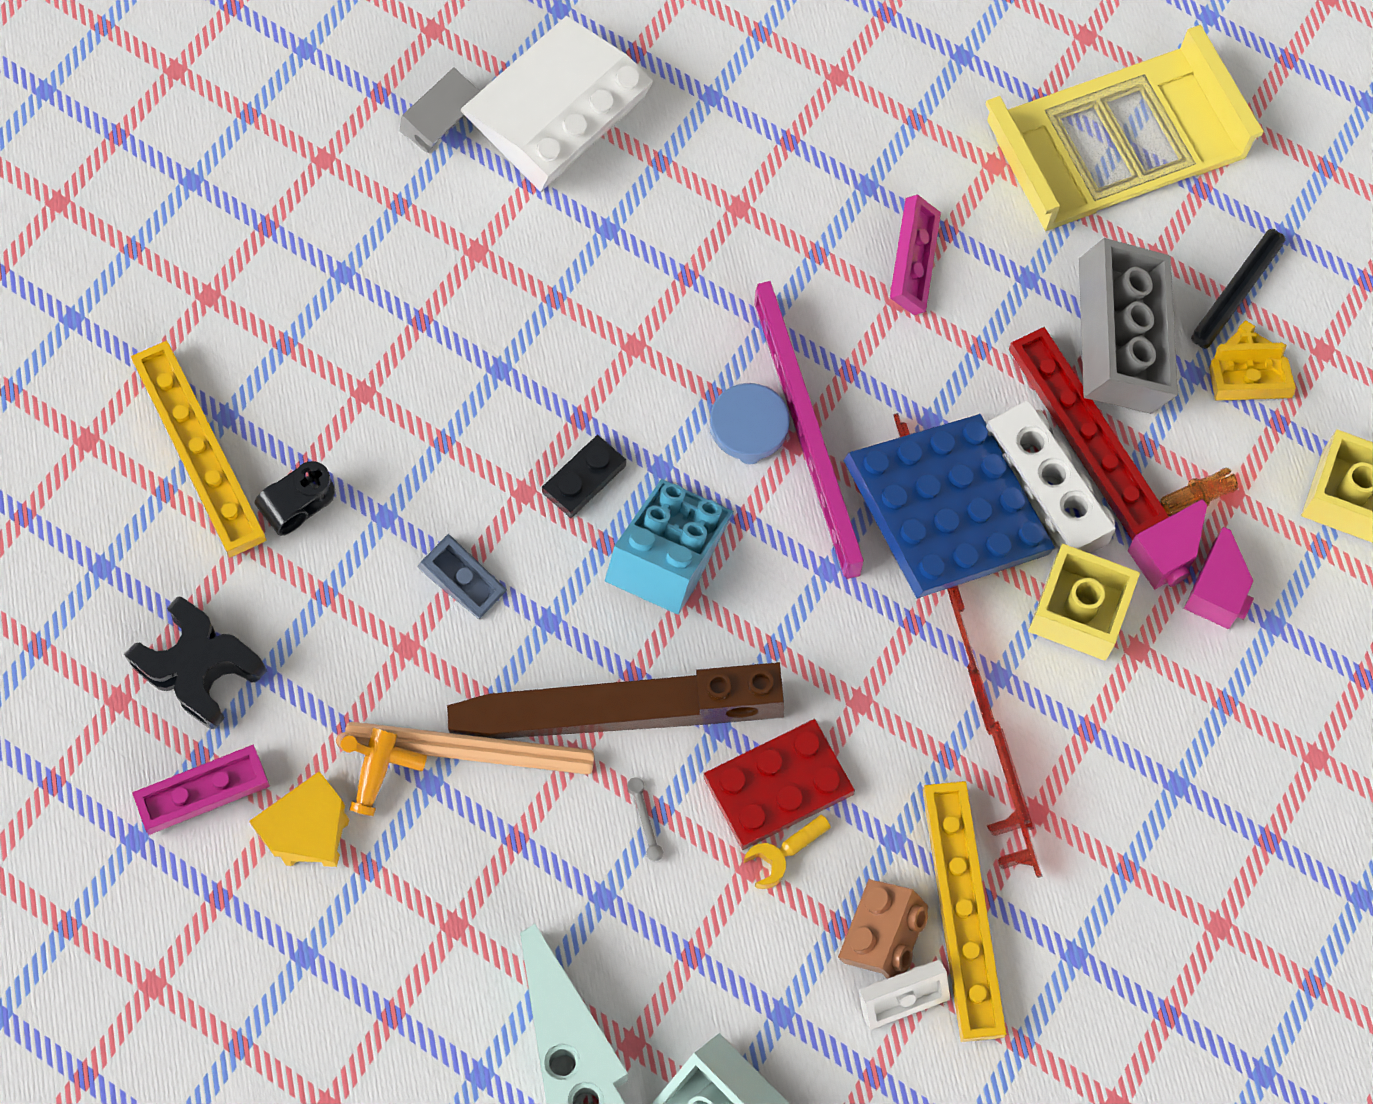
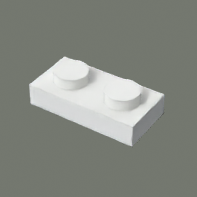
(904, 994)

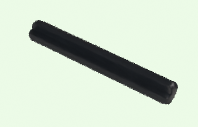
(1238, 288)

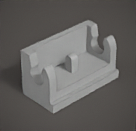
(437, 110)

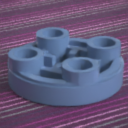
(749, 422)

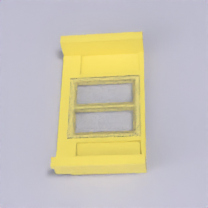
(1125, 132)

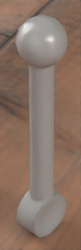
(636, 787)

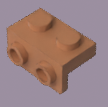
(884, 929)

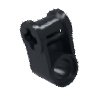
(293, 499)

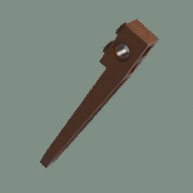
(698, 699)

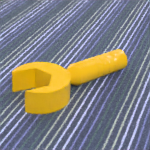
(791, 846)

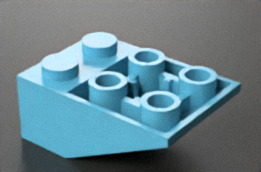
(667, 546)

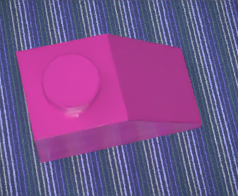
(1170, 546)
(1222, 584)

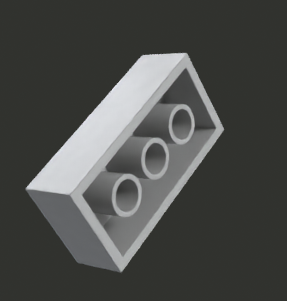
(1127, 326)

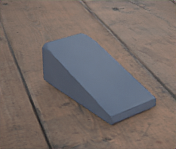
(462, 576)

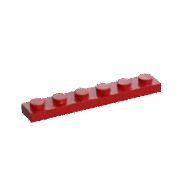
(1087, 432)

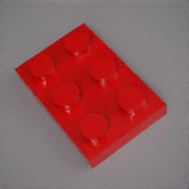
(778, 784)

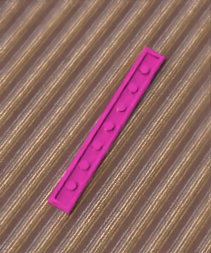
(808, 431)

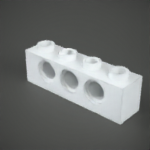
(1030, 426)

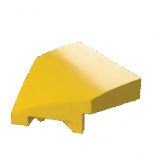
(1251, 368)
(304, 824)

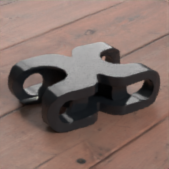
(195, 662)

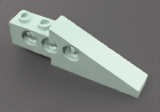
(567, 1029)

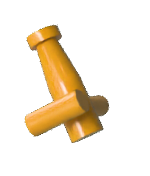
(375, 764)

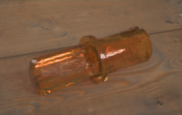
(1198, 489)

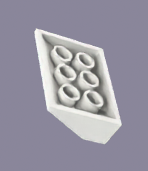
(557, 100)

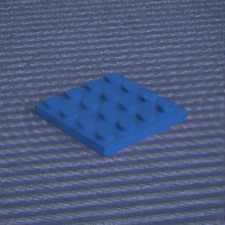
(948, 505)

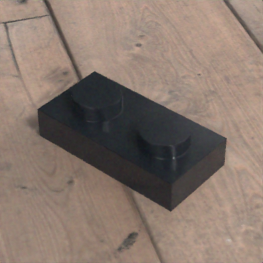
(584, 476)

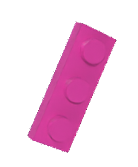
(915, 255)
(200, 789)

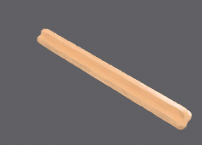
(482, 748)

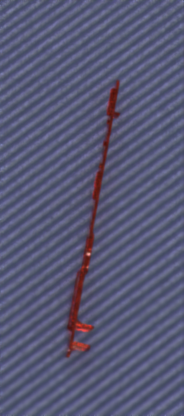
(1020, 817)

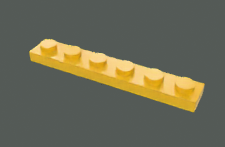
(198, 449)
(964, 912)

